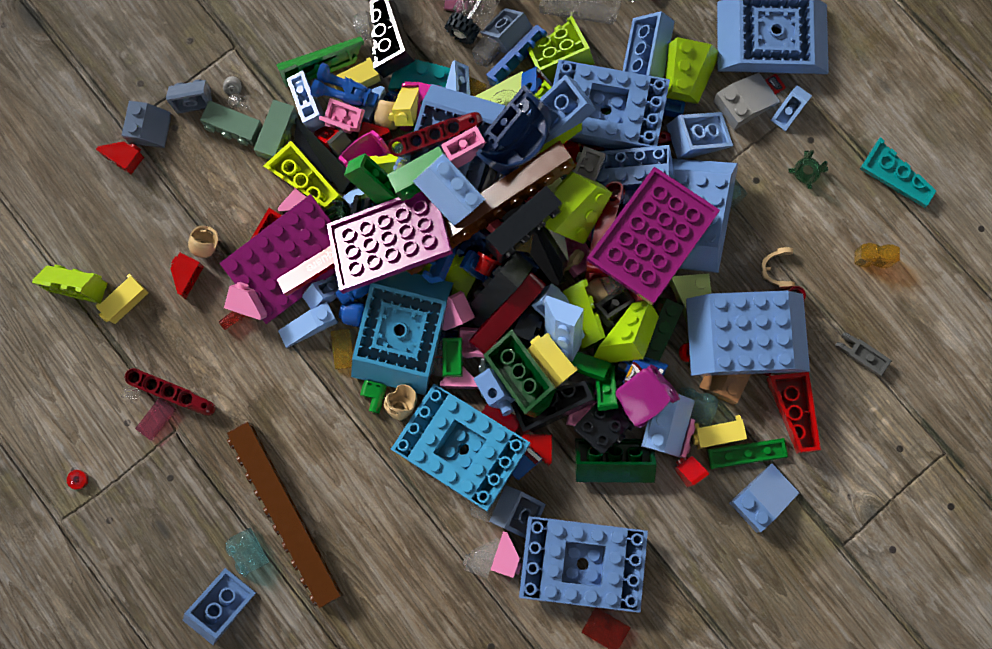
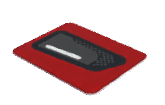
(775, 83)

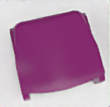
(646, 395)

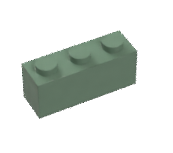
(231, 123)
(275, 129)

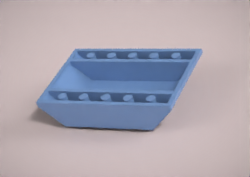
(714, 184)
(747, 333)

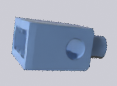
(494, 391)

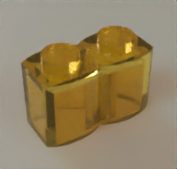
(876, 255)

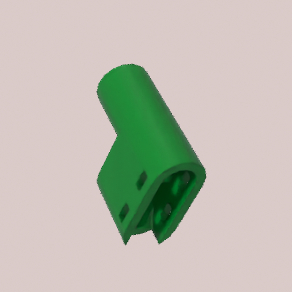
(374, 392)

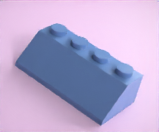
(649, 44)

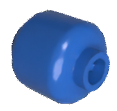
(352, 313)

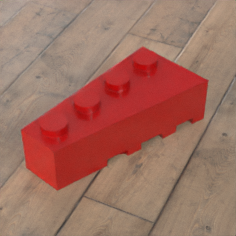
(796, 406)

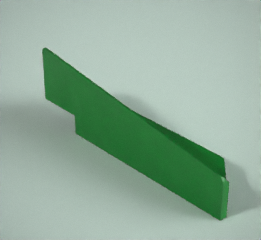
(334, 56)

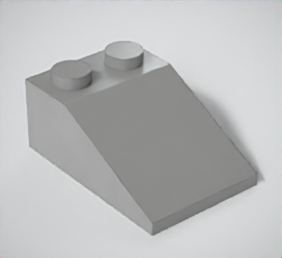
(745, 100)

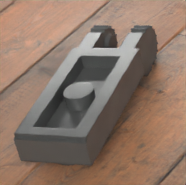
(864, 355)

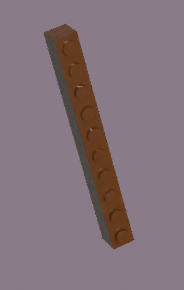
(510, 193)
(284, 515)

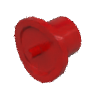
(486, 264)

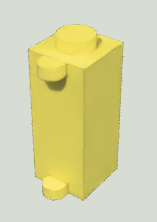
(361, 73)
(405, 107)
(121, 300)
(551, 359)
(719, 433)

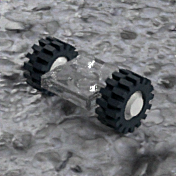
(470, 19)

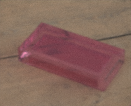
(155, 419)

